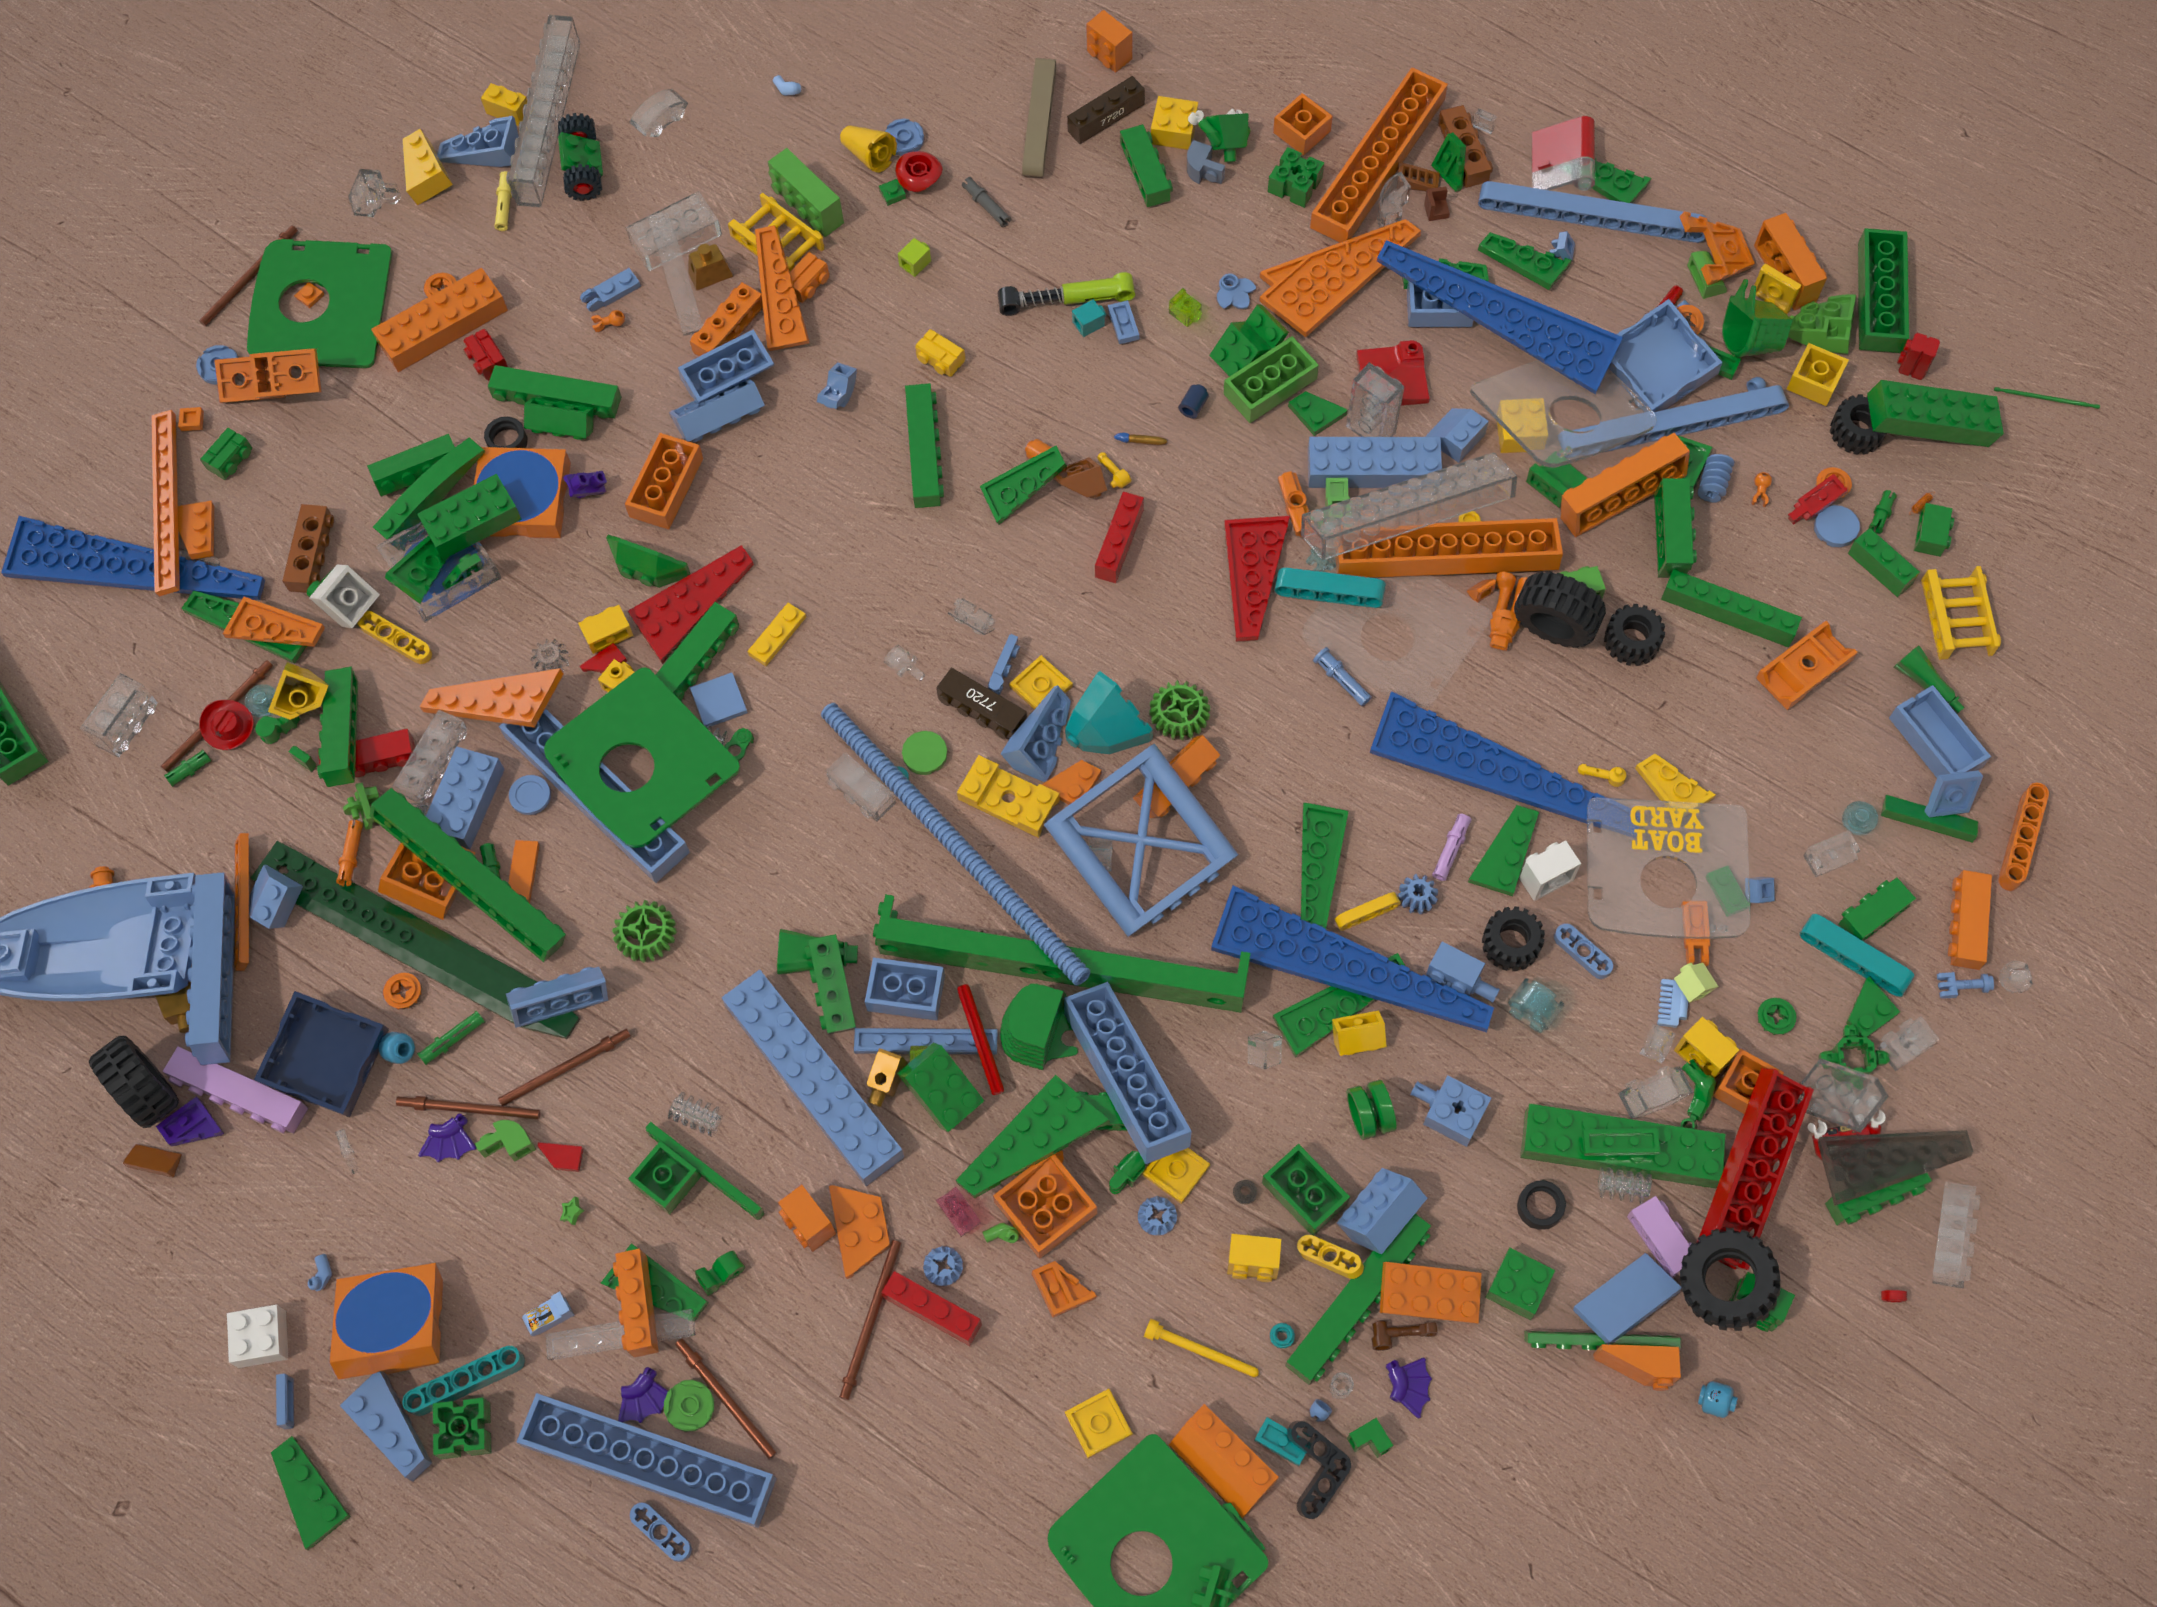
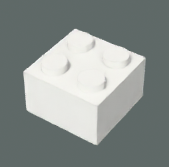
(344, 596)
(1549, 870)
(257, 1336)

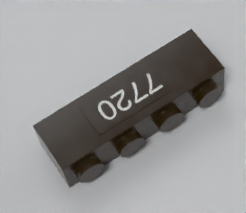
(1106, 110)
(980, 703)

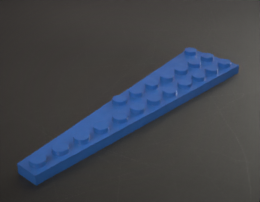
(1550, 336)
(71, 556)
(1444, 749)
(1325, 957)

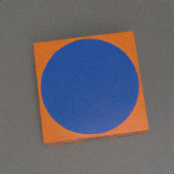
(534, 484)
(386, 1321)

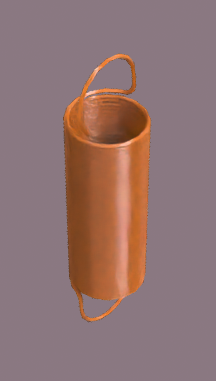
(1917, 507)

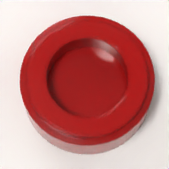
(1894, 1296)

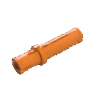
(348, 860)

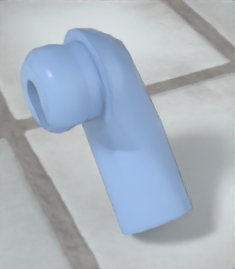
(786, 88)

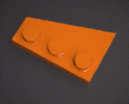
(197, 528)

